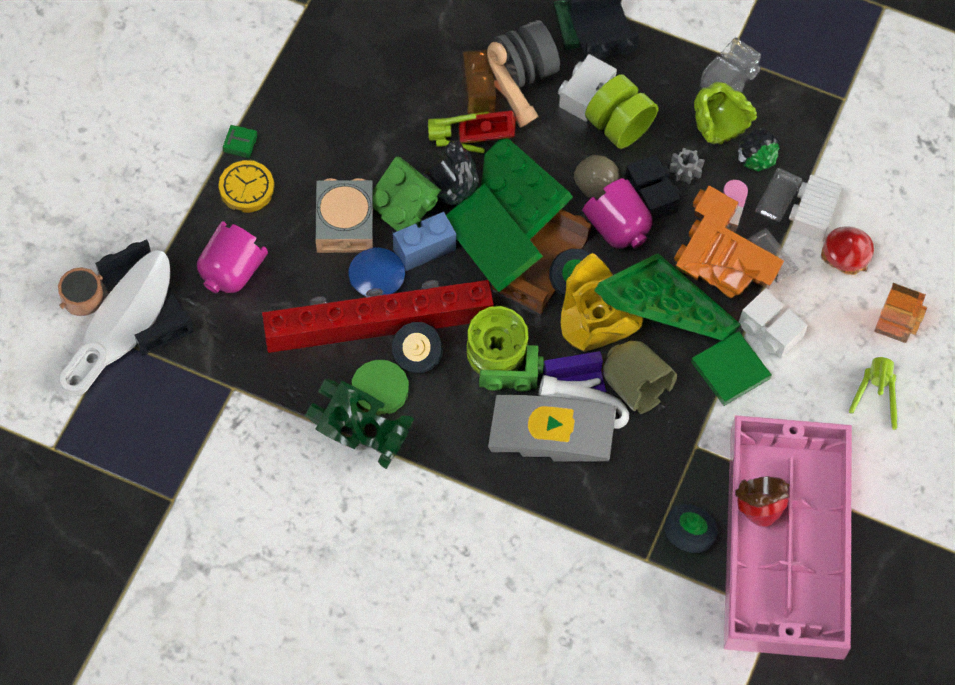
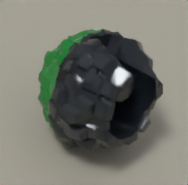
(758, 150)

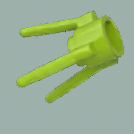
(441, 128)
(880, 375)

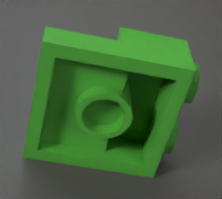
(403, 195)

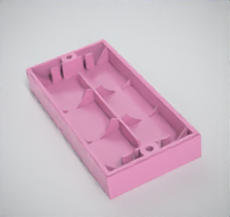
(799, 567)

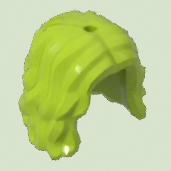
(722, 113)

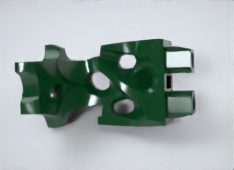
(344, 412)

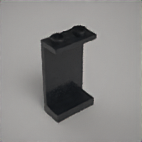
(171, 321)

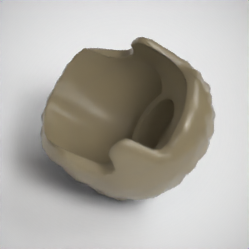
(595, 174)

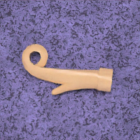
(505, 84)

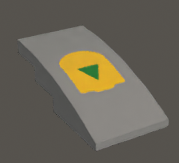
(552, 428)

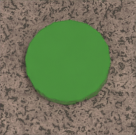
(384, 382)

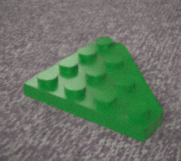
(522, 187)
(665, 295)

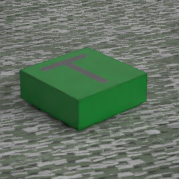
(239, 141)

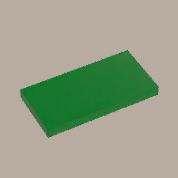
(492, 238)

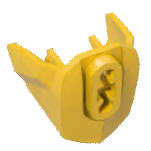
(585, 317)

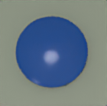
(376, 269)

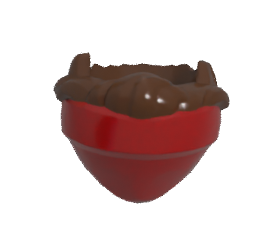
(762, 499)

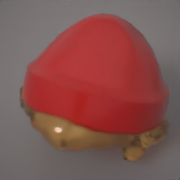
(848, 250)

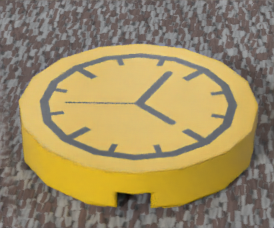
(246, 186)

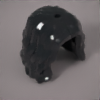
(454, 175)

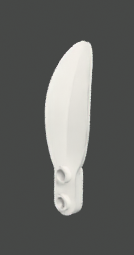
(124, 312)

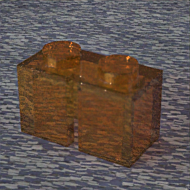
(478, 82)
(901, 313)

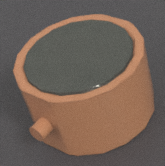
(80, 291)

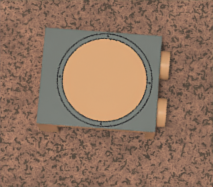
(343, 216)

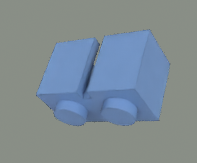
(425, 243)

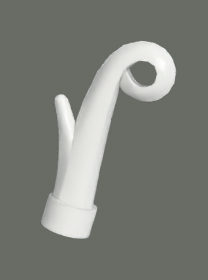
(582, 391)

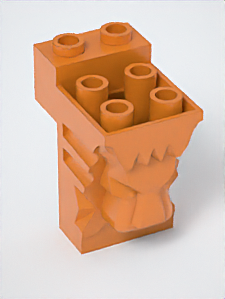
(720, 254)

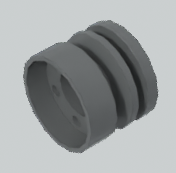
(529, 53)

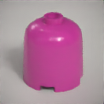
(620, 215)
(229, 259)

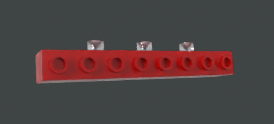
(374, 315)

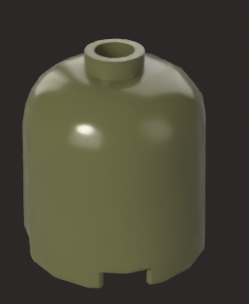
(638, 375)

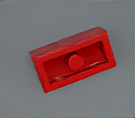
(488, 127)

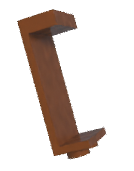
(558, 235)

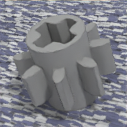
(686, 165)

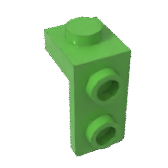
(518, 380)

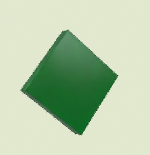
(731, 368)

